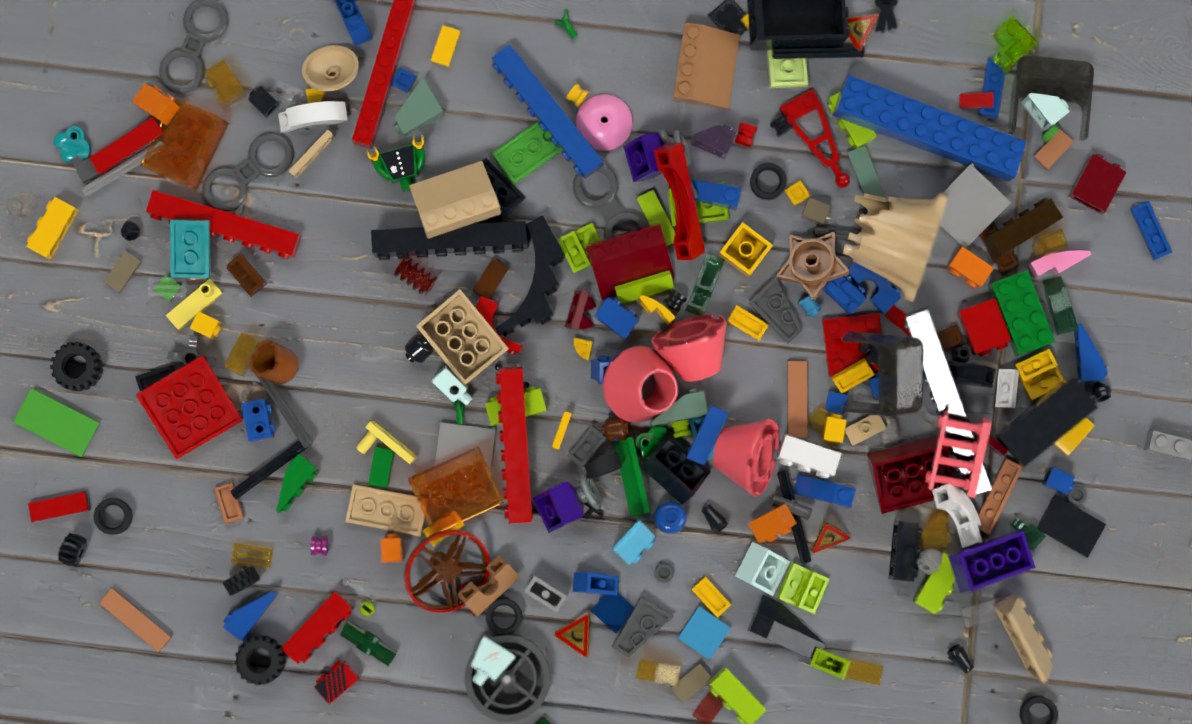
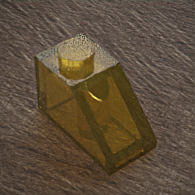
(658, 672)

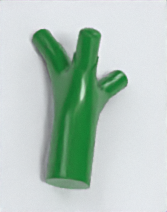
(567, 25)
(459, 408)

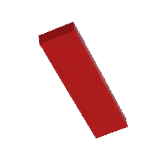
(126, 145)

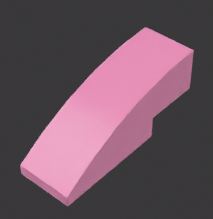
(1057, 262)

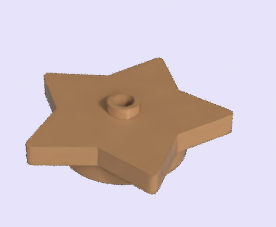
(808, 251)

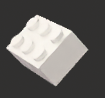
(808, 457)

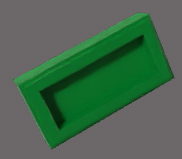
(381, 467)

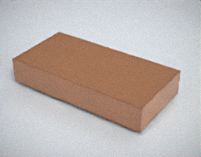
(1053, 149)
(228, 504)

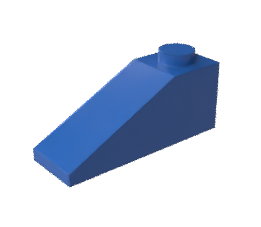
(717, 194)
(1089, 361)
(824, 491)
(245, 618)

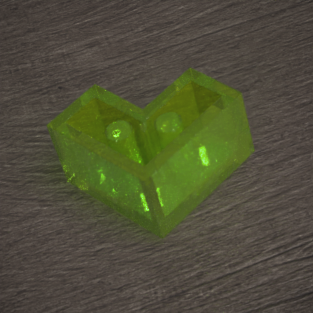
(1015, 43)

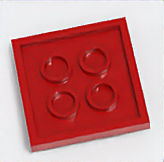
(844, 354)

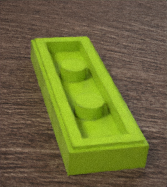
(655, 214)
(645, 286)

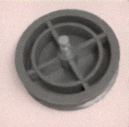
(518, 688)

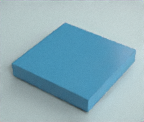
(704, 632)

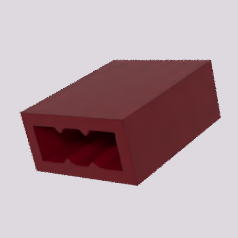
(1097, 183)

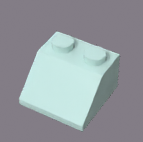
(1045, 109)
(762, 568)

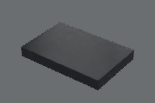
(1071, 526)

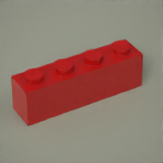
(315, 629)

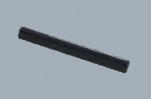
(816, 52)
(267, 470)
(797, 529)

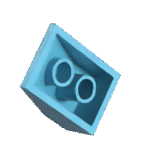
(634, 542)

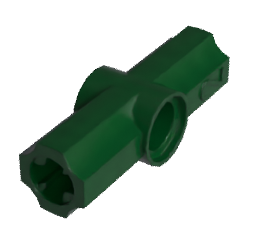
(368, 643)

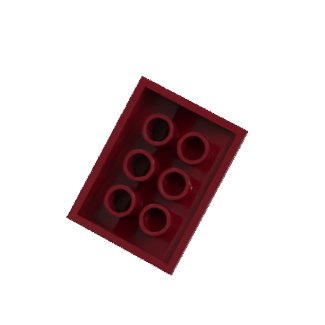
(628, 258)
(901, 474)

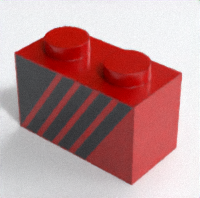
(336, 682)

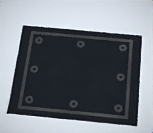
(728, 17)

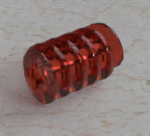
(415, 276)

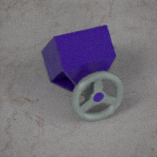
(642, 157)
(565, 503)

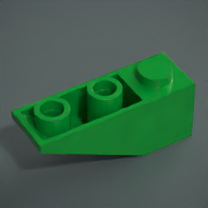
(296, 476)

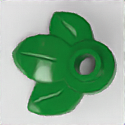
(653, 436)

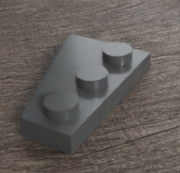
(776, 311)
(640, 626)

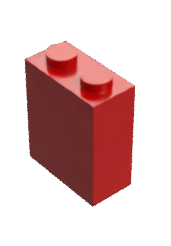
(984, 327)

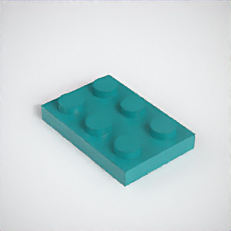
(190, 248)

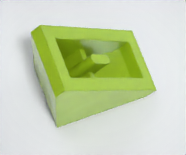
(830, 663)

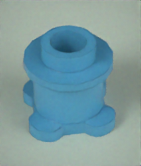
(810, 307)

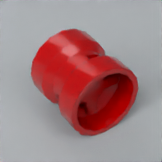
(745, 134)

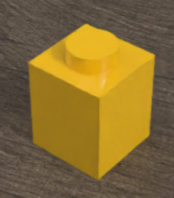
(206, 325)
(834, 429)

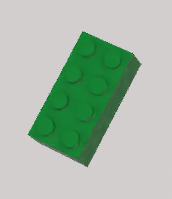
(1022, 313)

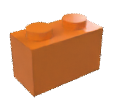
(155, 103)
(969, 268)
(772, 523)
(392, 548)

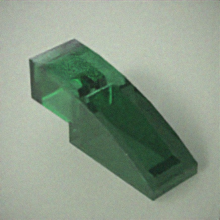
(705, 284)
(1059, 305)

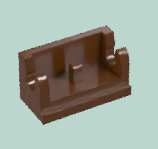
(246, 275)

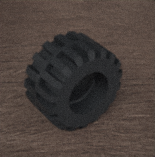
(61, 360)
(243, 660)

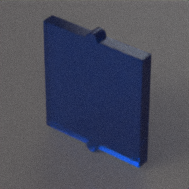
(613, 611)

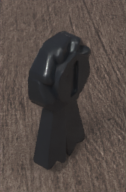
(886, 14)

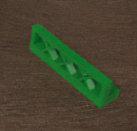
(632, 477)

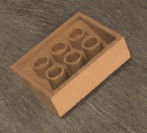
(706, 66)

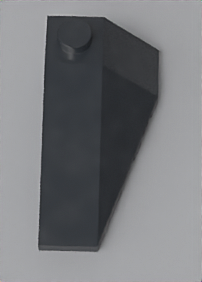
(780, 626)

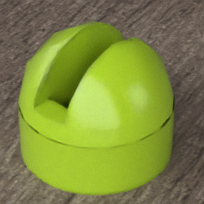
(370, 605)

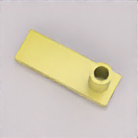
(197, 301)
(376, 431)

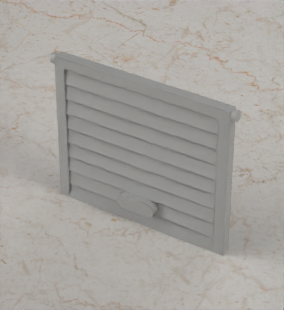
(971, 206)
(457, 439)

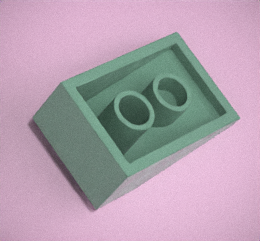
(687, 407)

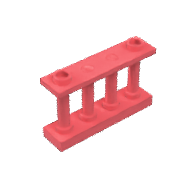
(974, 466)

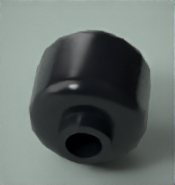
(418, 349)

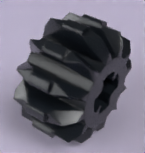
(72, 549)

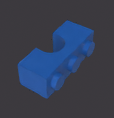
(886, 294)

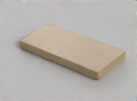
(385, 510)

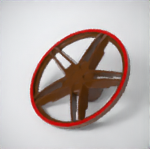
(445, 569)

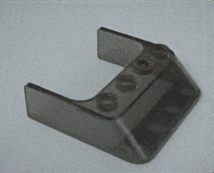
(1055, 77)
(899, 375)

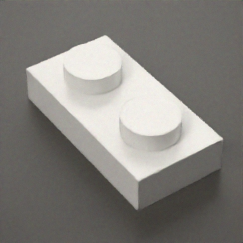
(1007, 388)

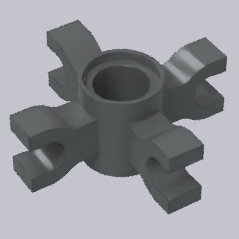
(193, 347)

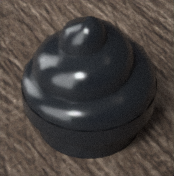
(130, 231)
(1101, 392)

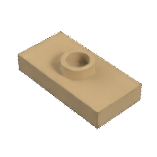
(864, 429)

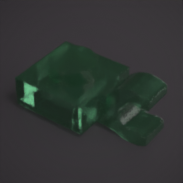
(1032, 533)

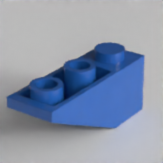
(354, 21)

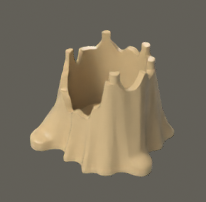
(896, 238)

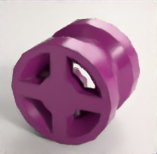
(319, 545)

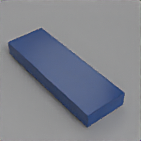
(993, 83)
(1151, 230)
(707, 434)

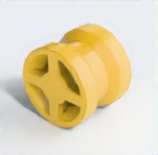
(577, 95)

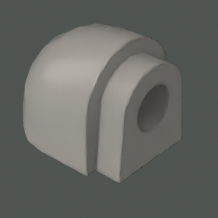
(930, 560)

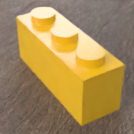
(51, 227)

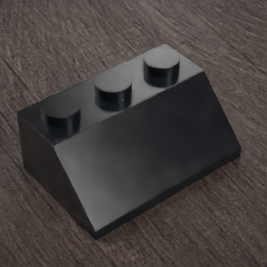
(506, 193)
(673, 470)
(904, 551)

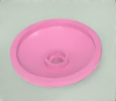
(604, 135)

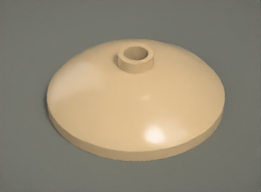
(330, 68)

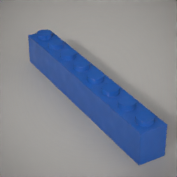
(547, 111)

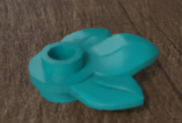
(71, 147)

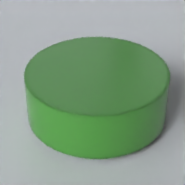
(1050, 133)

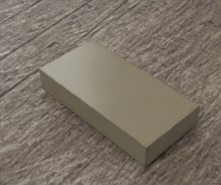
(122, 271)
(691, 683)

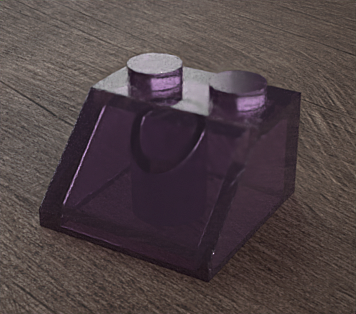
(715, 140)

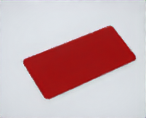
(976, 100)
(897, 317)

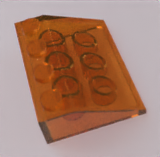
(186, 145)
(455, 490)

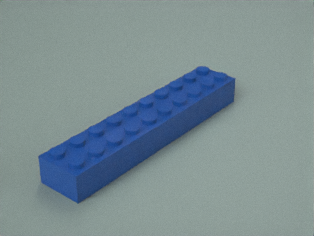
(929, 128)

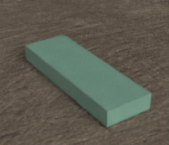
(865, 172)

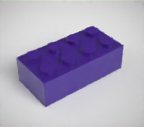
(991, 561)

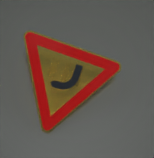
(861, 29)
(828, 537)
(576, 635)

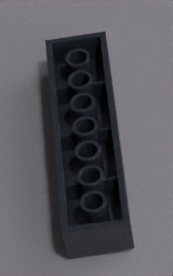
(470, 238)

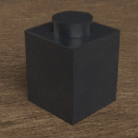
(263, 101)

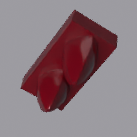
(576, 318)

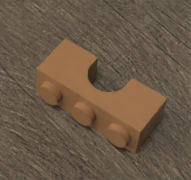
(480, 597)

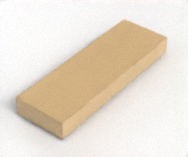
(311, 154)

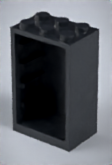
(797, 23)
(1047, 420)

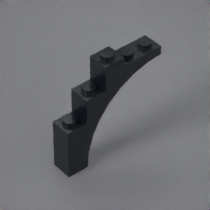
(544, 282)
(963, 372)

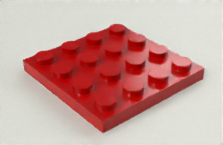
(189, 407)

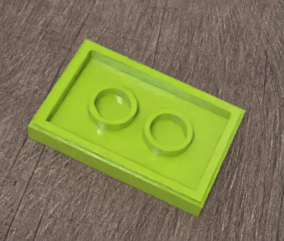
(706, 212)

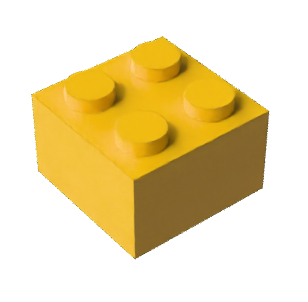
(745, 250)

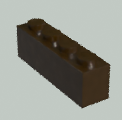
(1023, 228)

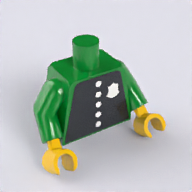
(400, 164)

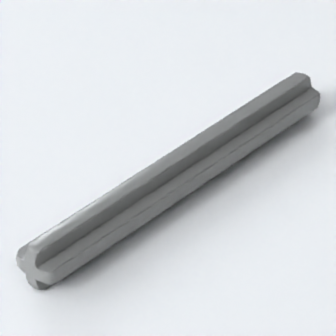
(116, 172)

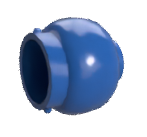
(670, 517)

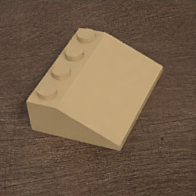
(455, 199)
(462, 337)
(1024, 637)

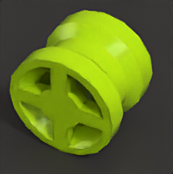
(681, 428)

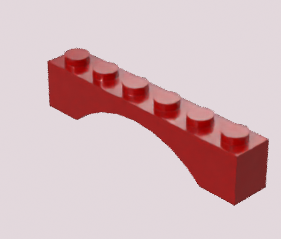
(673, 165)

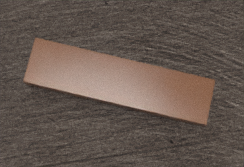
(797, 399)
(998, 495)
(135, 620)

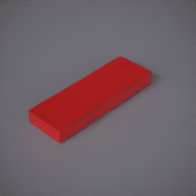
(58, 506)

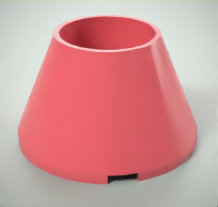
(693, 346)
(624, 383)
(747, 454)

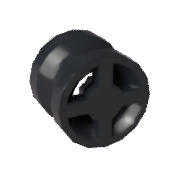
(781, 125)
(675, 300)

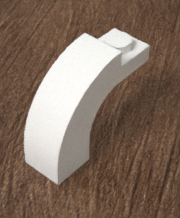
(312, 114)
(962, 511)

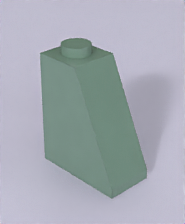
(418, 110)

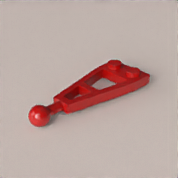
(803, 106)

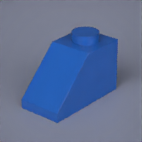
(595, 583)

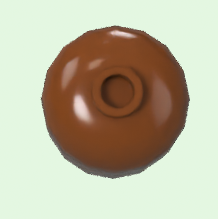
(274, 362)

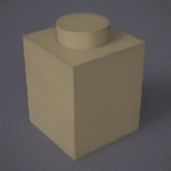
(816, 212)

